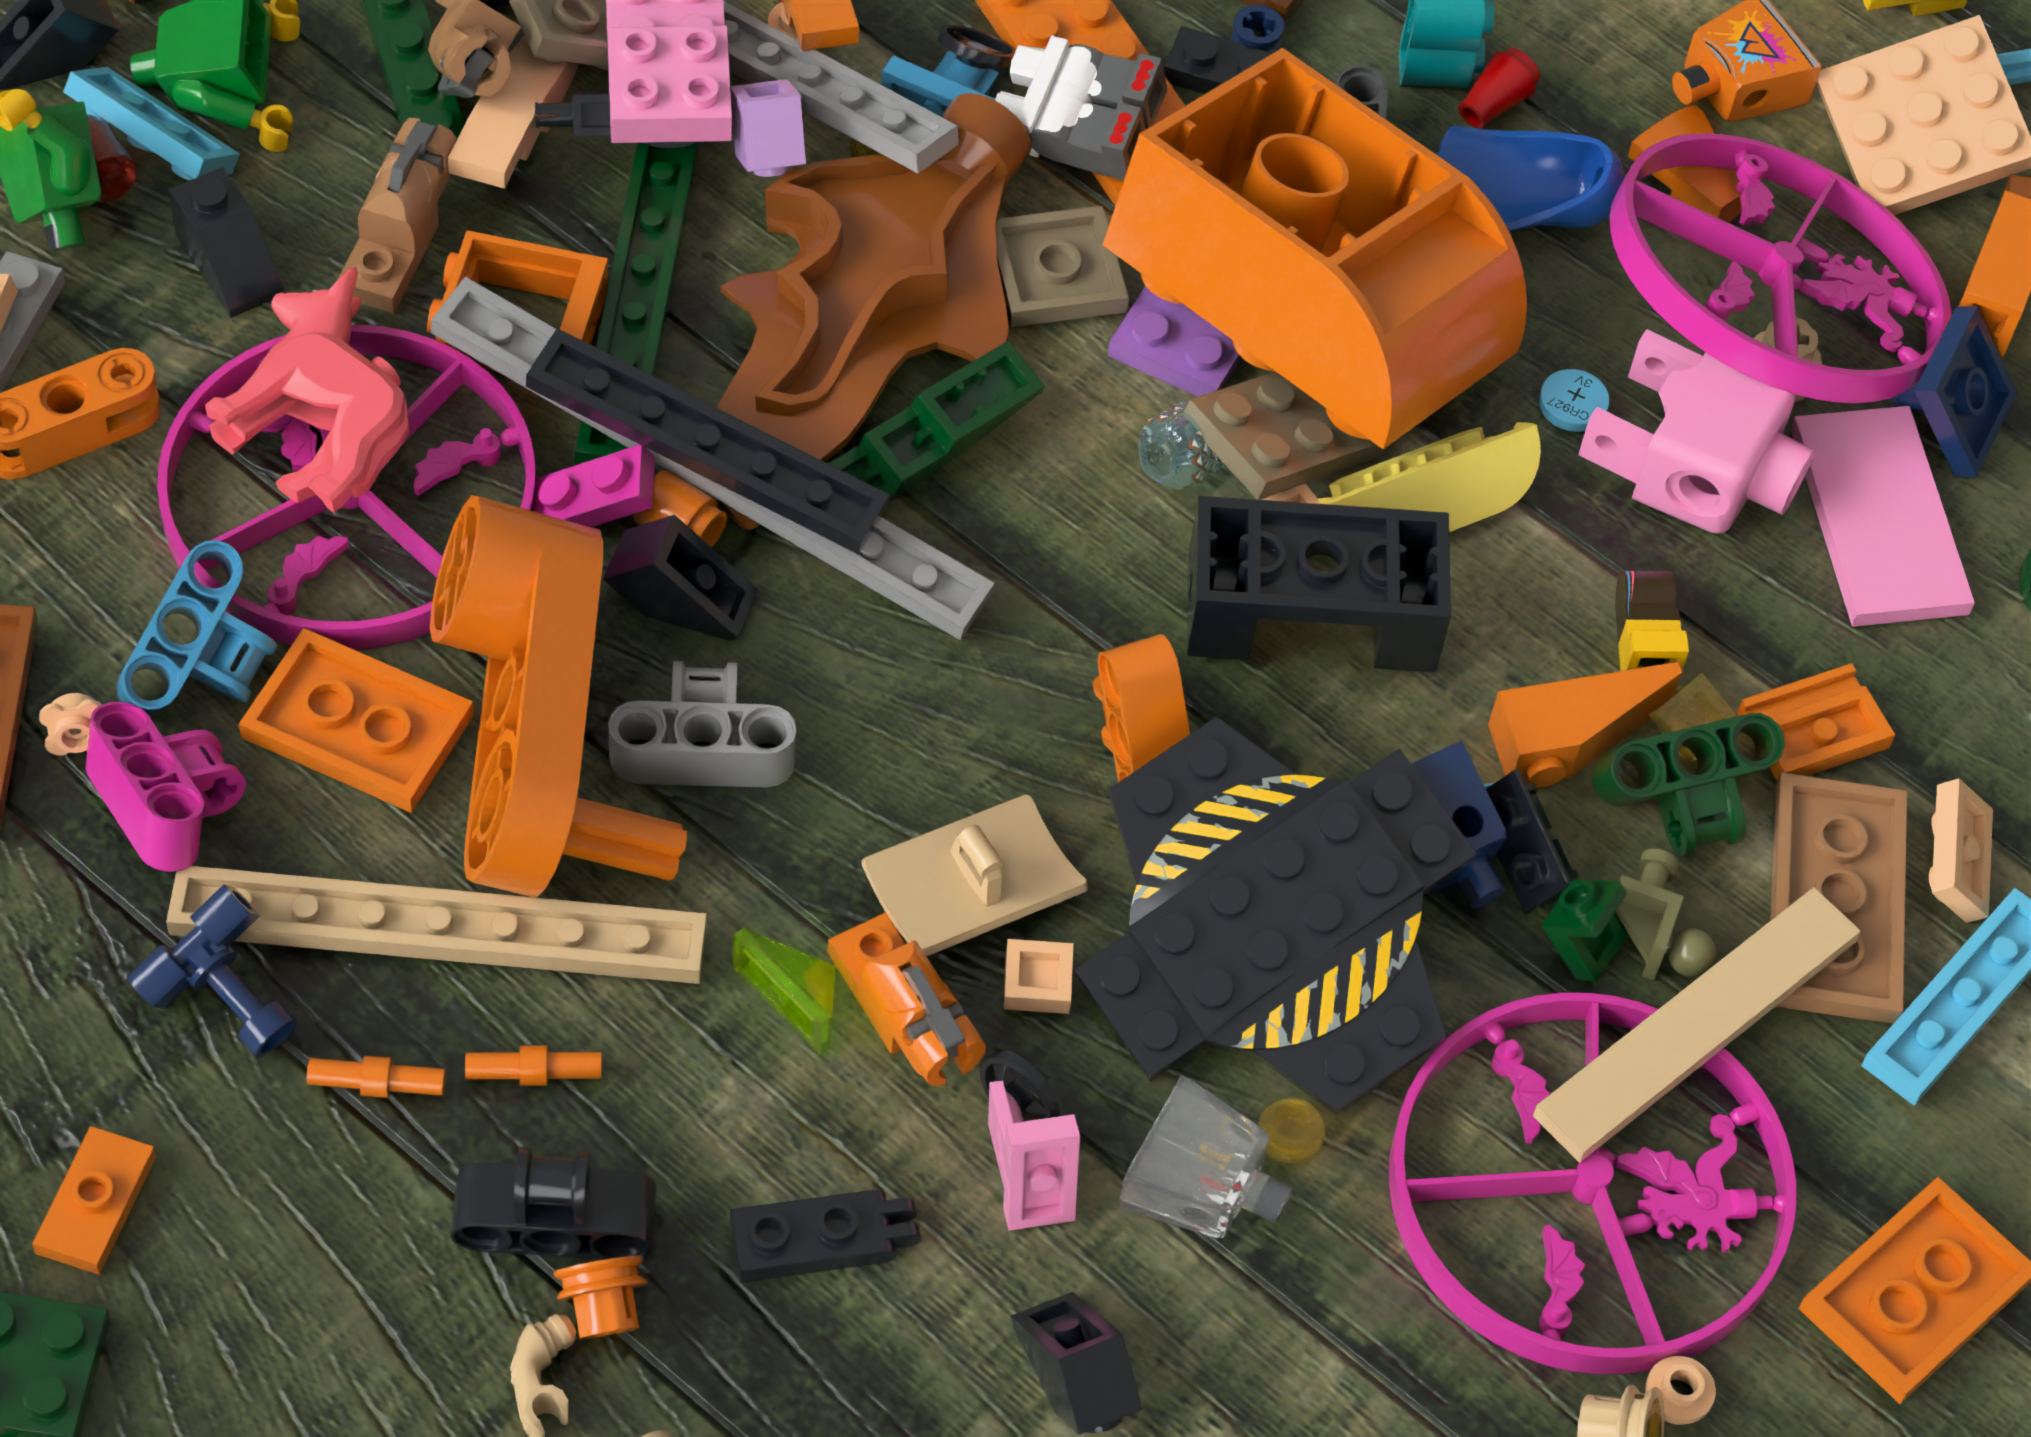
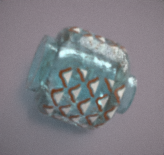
(1175, 449)

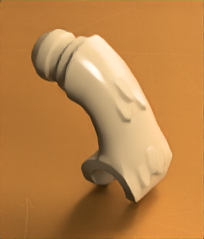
(534, 1353)

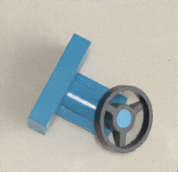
(960, 71)

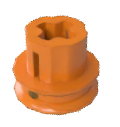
(603, 1295)

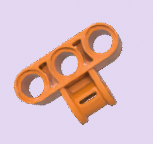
(1140, 702)

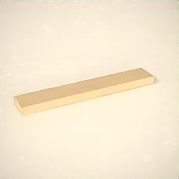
(1695, 1024)

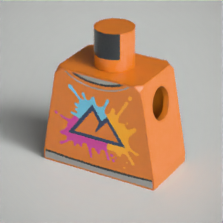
(1747, 64)

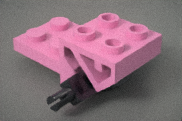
(663, 77)

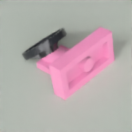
(1031, 1144)

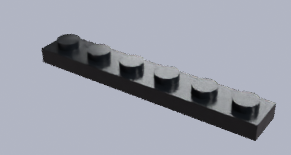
(707, 440)

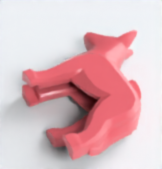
(327, 385)

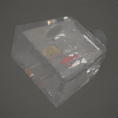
(1202, 1166)

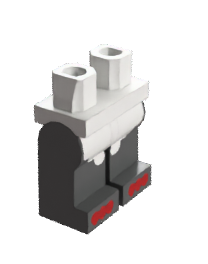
(1085, 103)

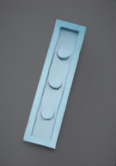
(1956, 1002)

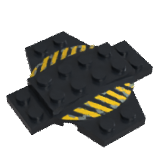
(1276, 915)

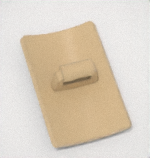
(972, 875)

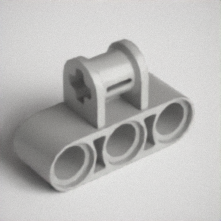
(702, 711)

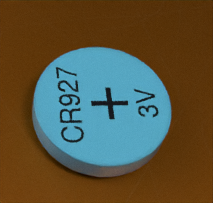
(1571, 398)

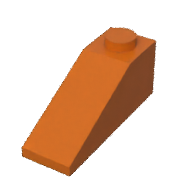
(1568, 724)

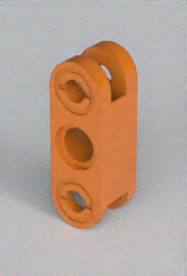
(77, 411)

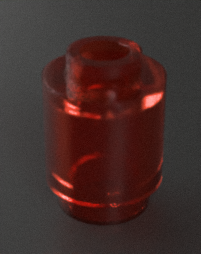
(113, 163)

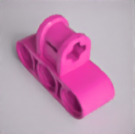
(159, 782)

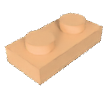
(1962, 851)

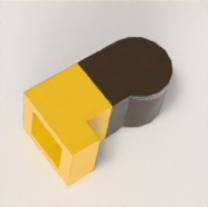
(1648, 619)

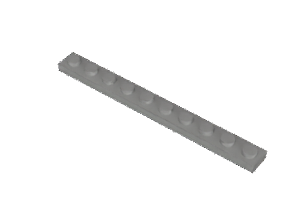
(890, 560)

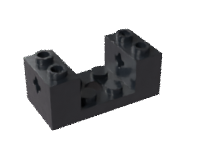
(1253, 565)

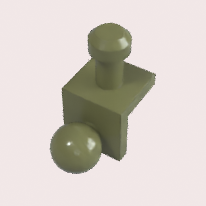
(1650, 916)

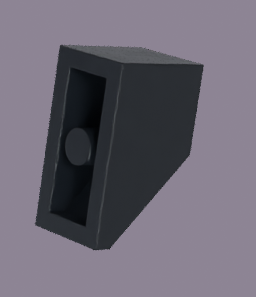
(51, 38)
(224, 241)
(680, 579)
(1079, 1363)

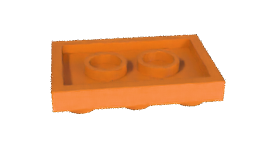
(357, 720)
(1918, 1289)

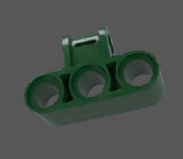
(1691, 797)

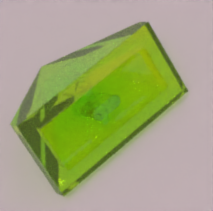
(790, 982)

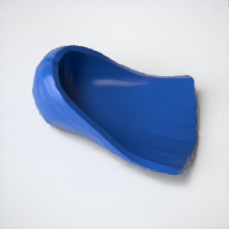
(1537, 174)

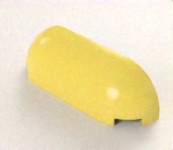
(1455, 475)

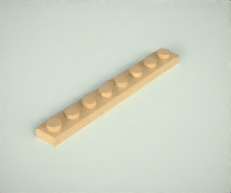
(453, 924)

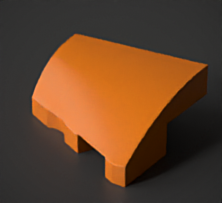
(1699, 186)

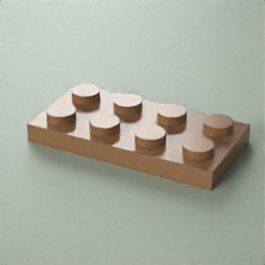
(1853, 851)

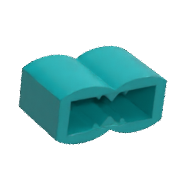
(1444, 42)

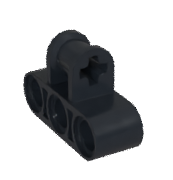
(553, 1208)

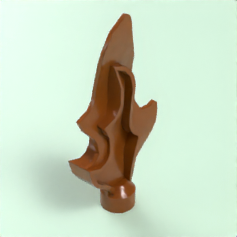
(880, 276)

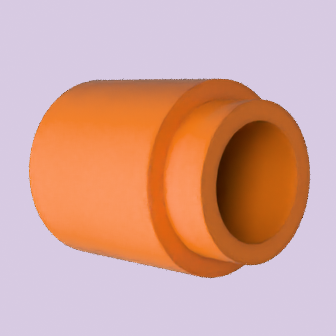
(688, 503)

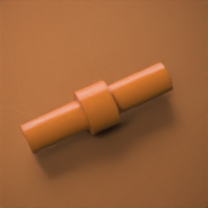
(533, 1065)
(376, 1076)

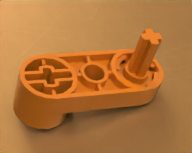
(529, 601)

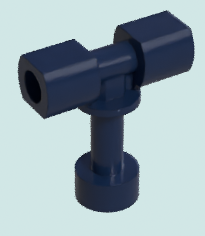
(205, 960)

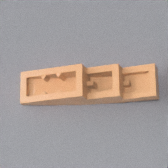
(504, 125)

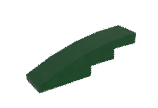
(942, 422)

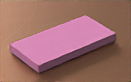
(1882, 517)

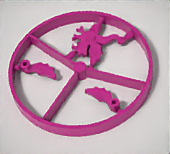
(1777, 264)
(301, 448)
(1698, 1199)

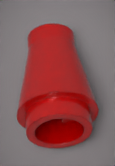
(1501, 86)

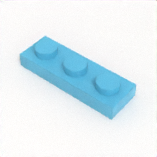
(150, 123)

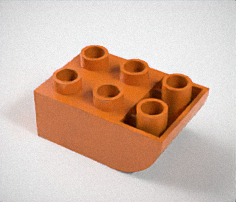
(1323, 246)

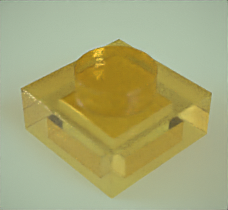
(1691, 706)

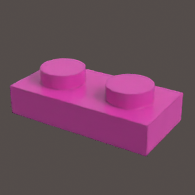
(599, 488)

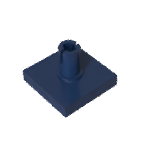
(1963, 392)

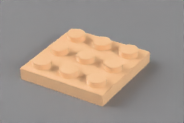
(1926, 117)

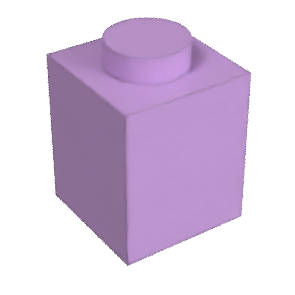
(768, 127)

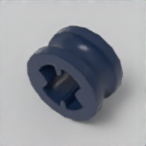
(1261, 19)

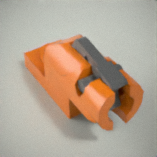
(906, 999)

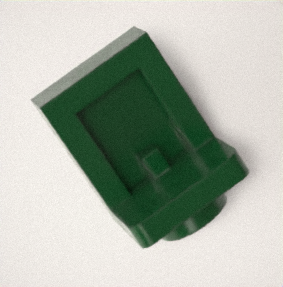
(1586, 927)

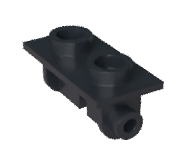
(1528, 855)

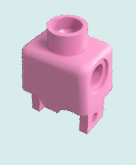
(1713, 446)

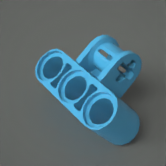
(216, 642)

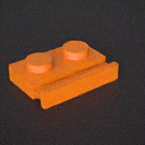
(1823, 721)

